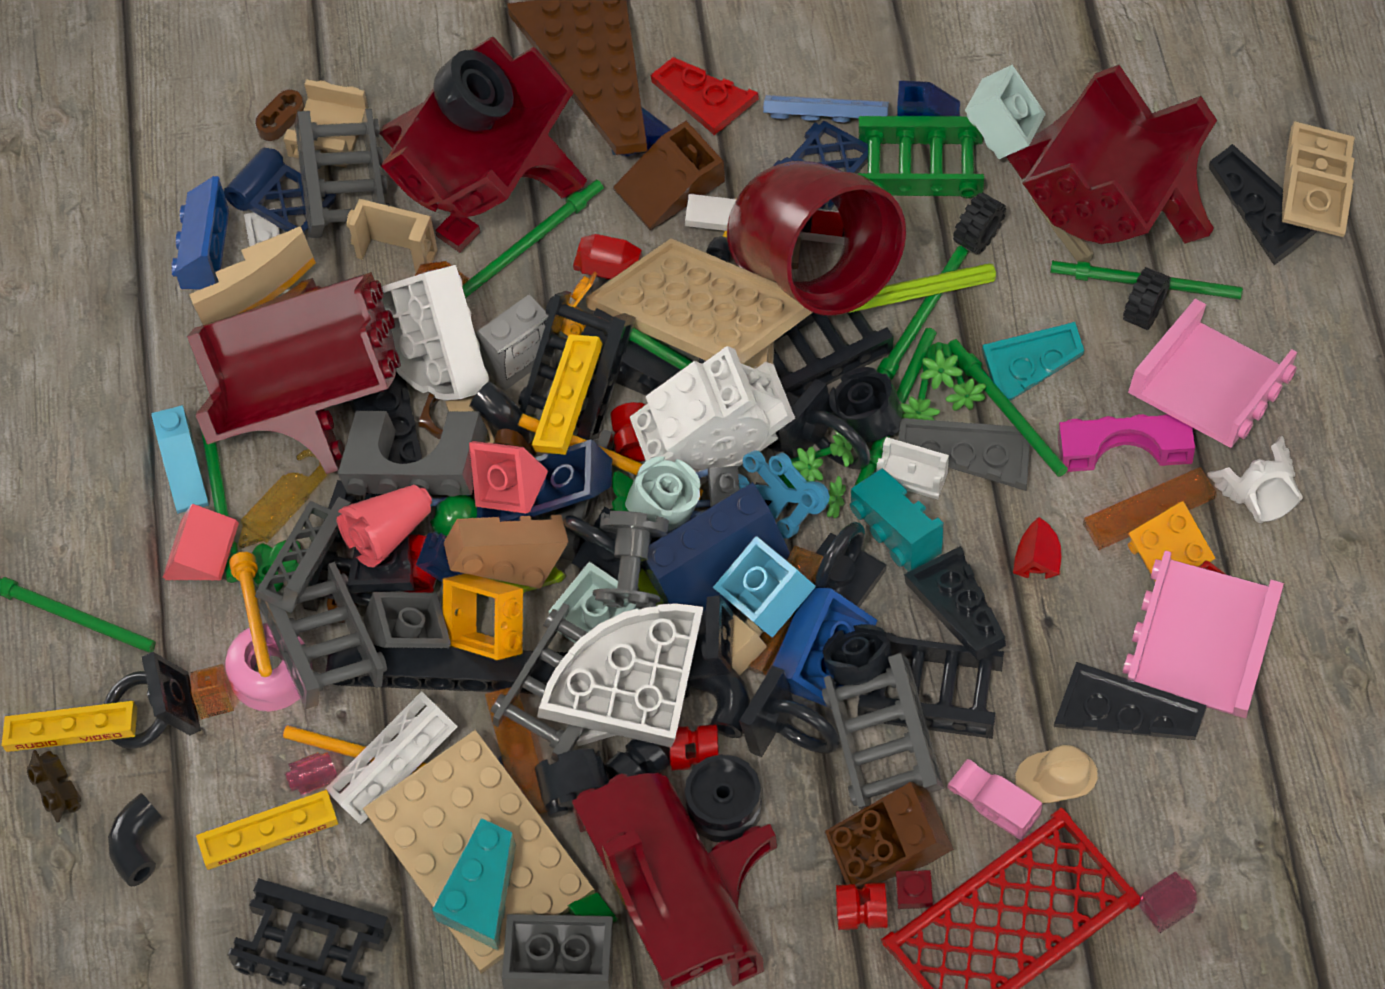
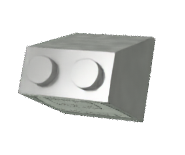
(512, 341)

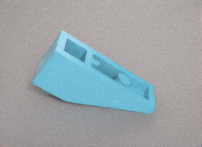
(180, 458)

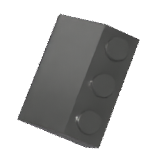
(558, 952)

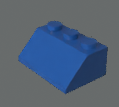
(202, 236)
(813, 624)

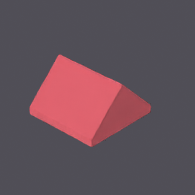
(505, 477)
(201, 545)

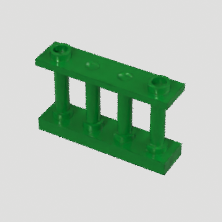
(922, 130)

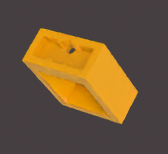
(461, 594)

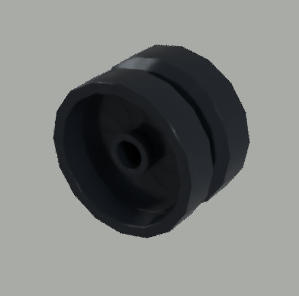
(723, 797)

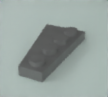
(974, 448)

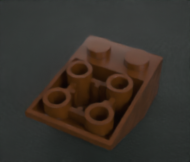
(669, 172)
(889, 837)

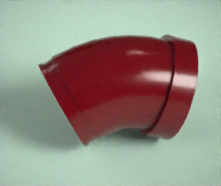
(779, 204)

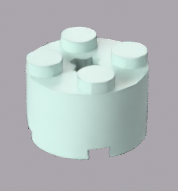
(665, 491)

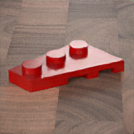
(702, 96)

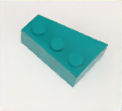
(897, 521)
(479, 885)

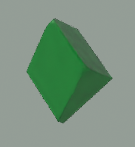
(590, 906)

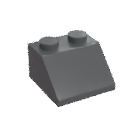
(406, 620)

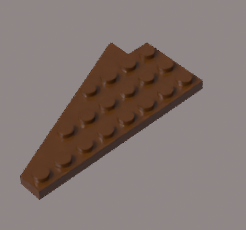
(595, 57)

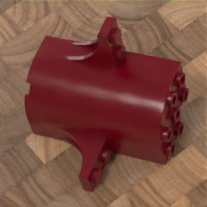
(1117, 165)
(479, 169)
(293, 359)
(669, 883)

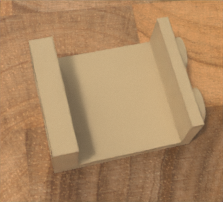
(330, 106)
(393, 227)

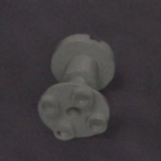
(632, 547)

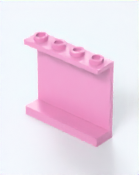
(1209, 378)
(1203, 635)

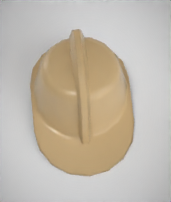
(1057, 774)

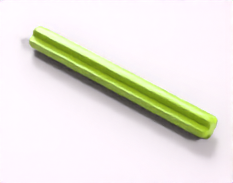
(932, 285)

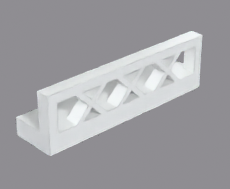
(394, 758)

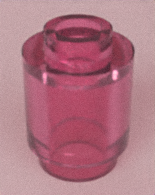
(310, 773)

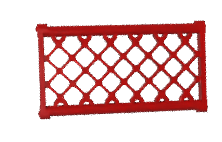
(1058, 820)

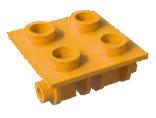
(569, 326)
(1172, 532)

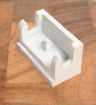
(914, 467)

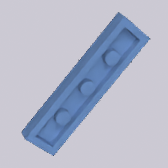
(812, 108)

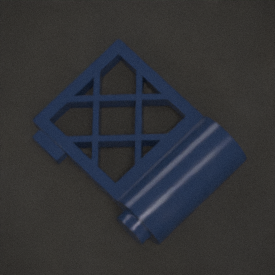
(844, 142)
(257, 183)

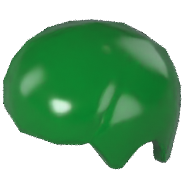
(450, 510)

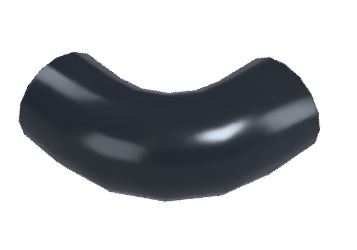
(498, 410)
(731, 700)
(127, 837)

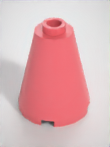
(383, 522)

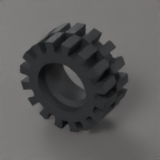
(979, 223)
(1146, 298)

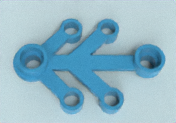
(810, 495)

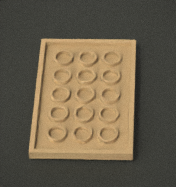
(699, 302)
(434, 816)

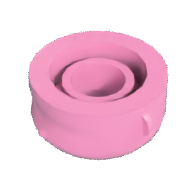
(248, 685)

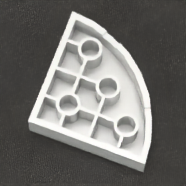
(435, 334)
(627, 674)

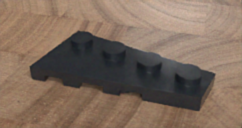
(1258, 203)
(397, 404)
(958, 602)

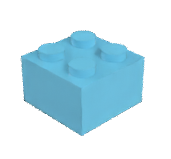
(764, 586)

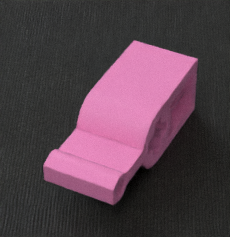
(996, 799)

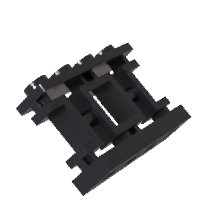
(316, 915)

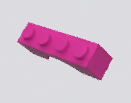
(1162, 436)

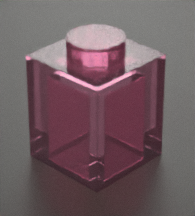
(1168, 901)

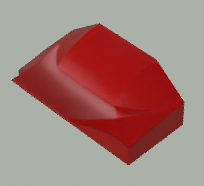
(605, 256)

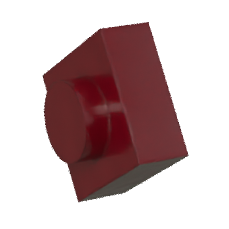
(457, 232)
(914, 889)

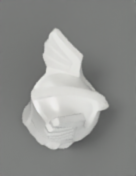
(1264, 487)

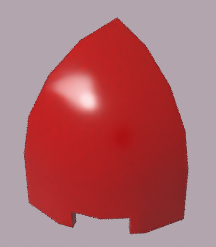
(1038, 551)

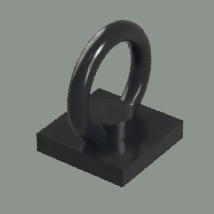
(811, 423)
(597, 545)
(846, 566)
(168, 694)
(770, 713)

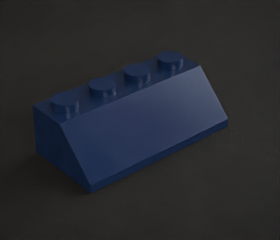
(569, 480)

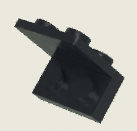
(714, 641)

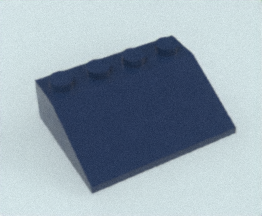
(702, 549)

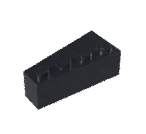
(640, 368)

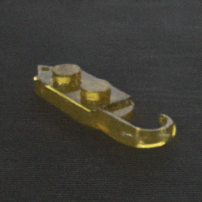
(279, 504)

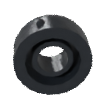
(472, 91)

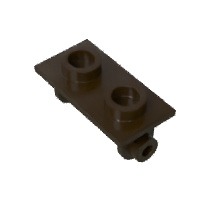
(45, 773)

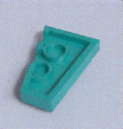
(1030, 358)

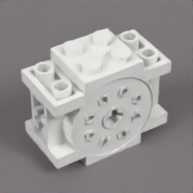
(713, 413)

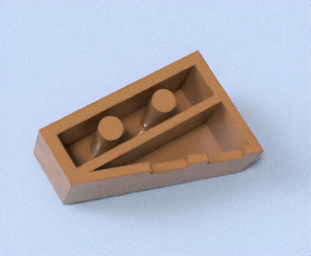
(508, 550)

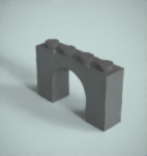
(442, 472)

